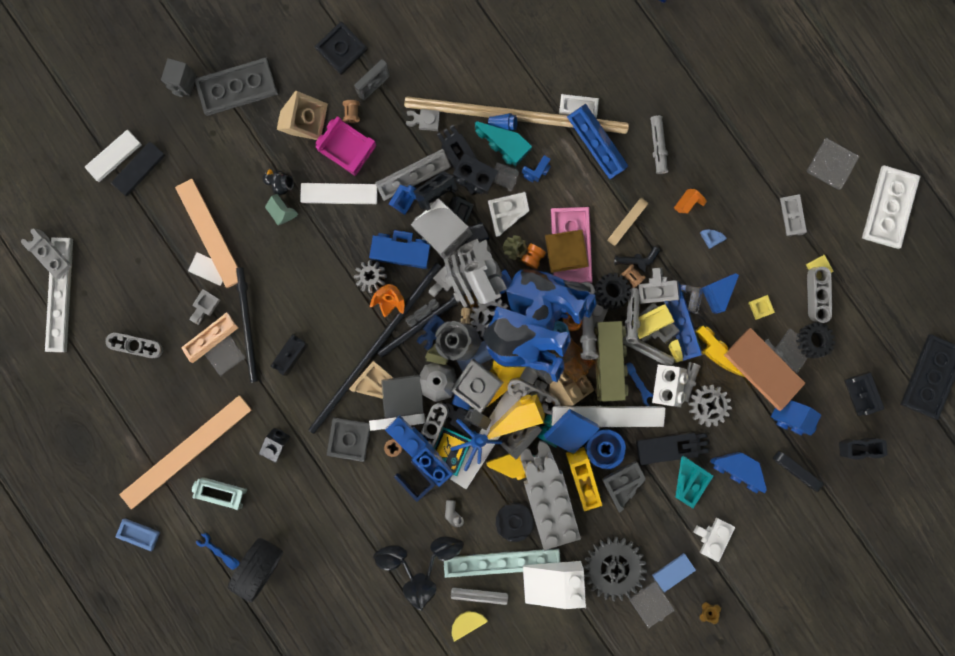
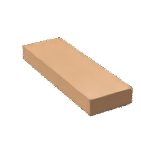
(209, 337)

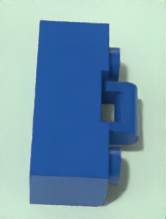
(407, 254)

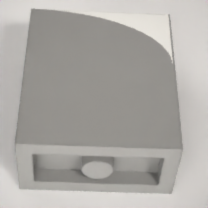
(441, 229)

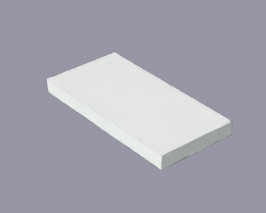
(891, 207)

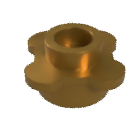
(714, 617)

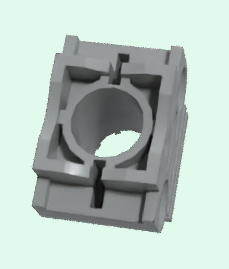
(475, 273)

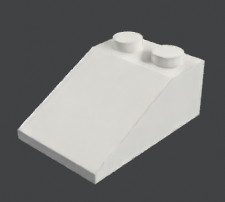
(555, 584)

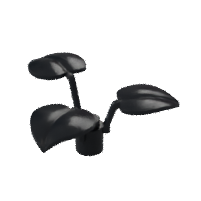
(420, 587)

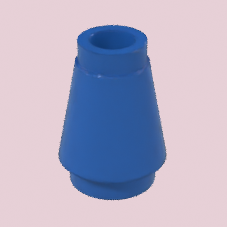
(504, 121)

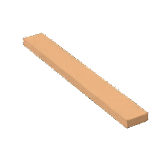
(185, 452)

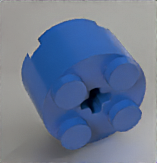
(615, 450)

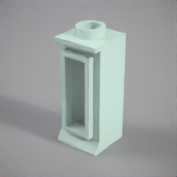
(237, 492)

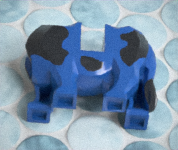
(527, 330)

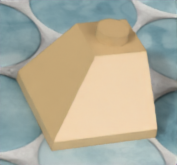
(302, 116)

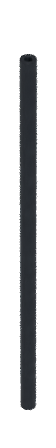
(374, 349)

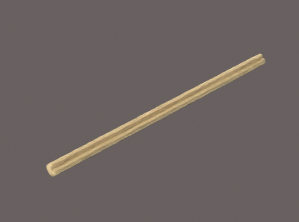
(522, 115)

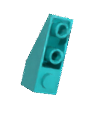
(508, 143)

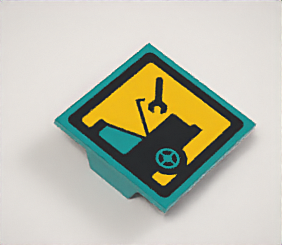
(455, 458)

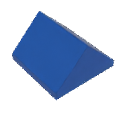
(719, 293)

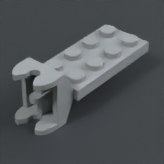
(549, 498)

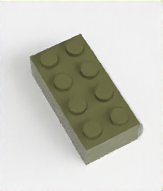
(610, 363)

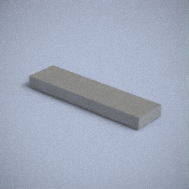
(413, 174)

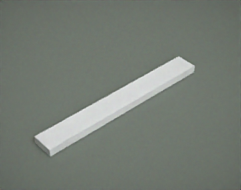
(507, 401)

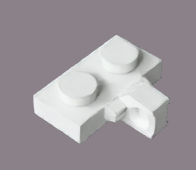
(715, 538)

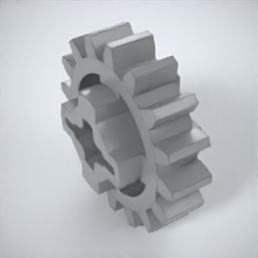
(484, 322)
(714, 400)

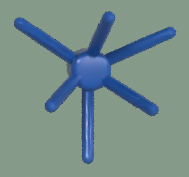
(477, 442)

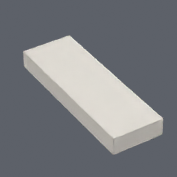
(113, 155)

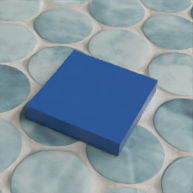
(571, 431)

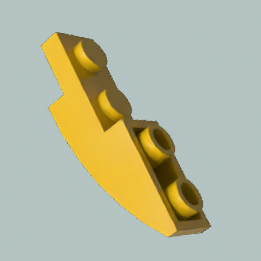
(716, 349)

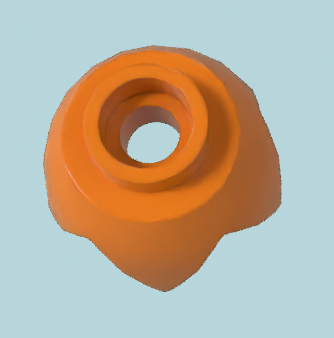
(388, 298)

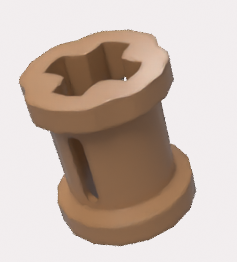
(351, 111)
(635, 273)
(388, 450)

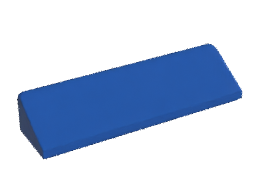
(597, 141)

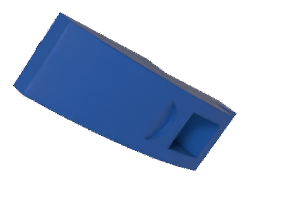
(420, 450)

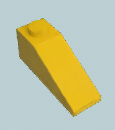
(523, 414)
(584, 479)

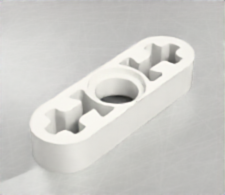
(410, 419)

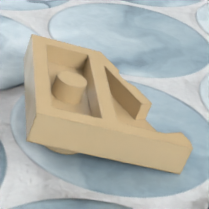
(370, 381)

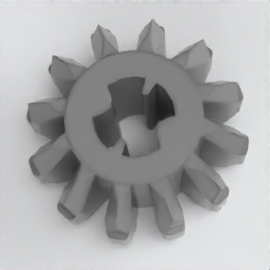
(368, 270)

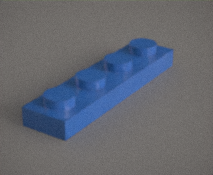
(682, 320)

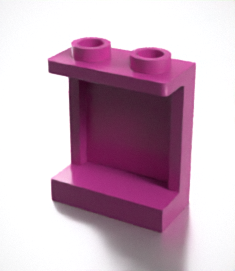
(345, 146)

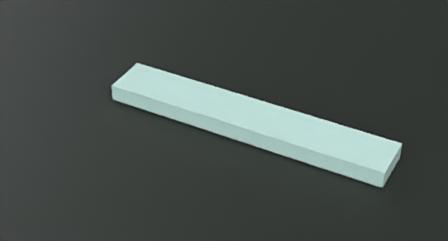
(498, 562)

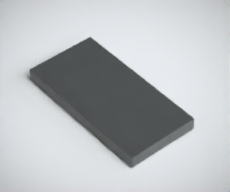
(236, 86)

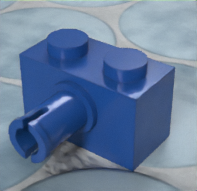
(797, 417)

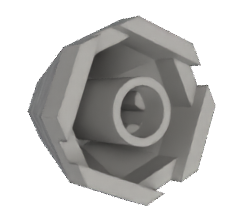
(443, 390)

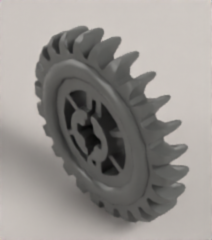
(613, 587)

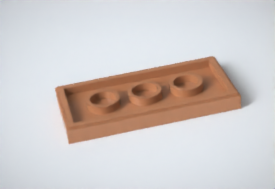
(764, 369)

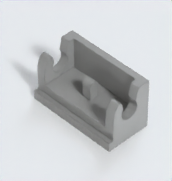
(793, 215)

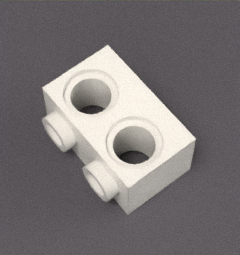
(664, 385)

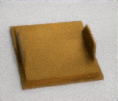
(566, 251)

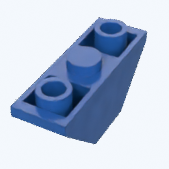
(741, 469)

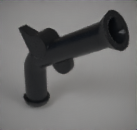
(638, 260)

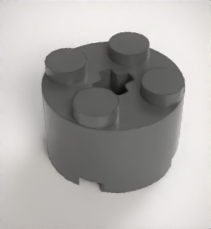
(457, 341)

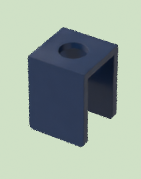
(416, 497)

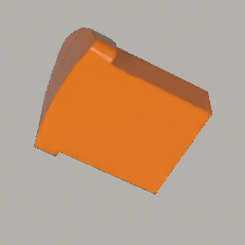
(688, 200)

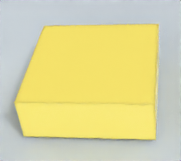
(819, 262)
(761, 307)

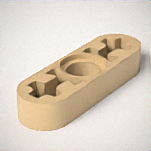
(627, 221)

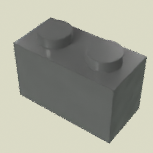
(178, 78)

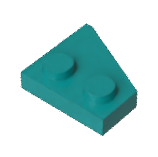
(691, 482)

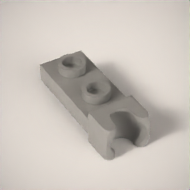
(47, 253)

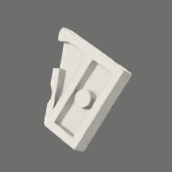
(507, 211)

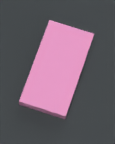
(570, 220)

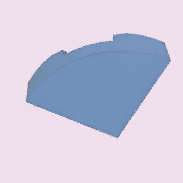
(712, 237)

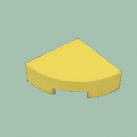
(675, 350)

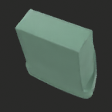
(279, 211)

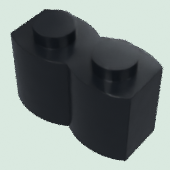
(863, 448)

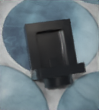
(274, 444)

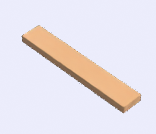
(208, 232)

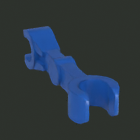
(638, 383)
(230, 561)

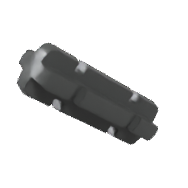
(422, 312)

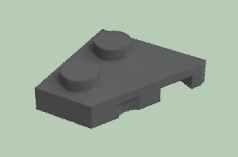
(623, 484)

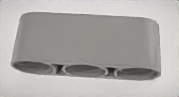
(813, 287)

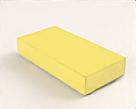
(654, 321)

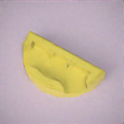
(466, 623)

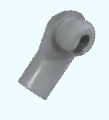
(451, 515)

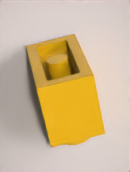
(508, 466)

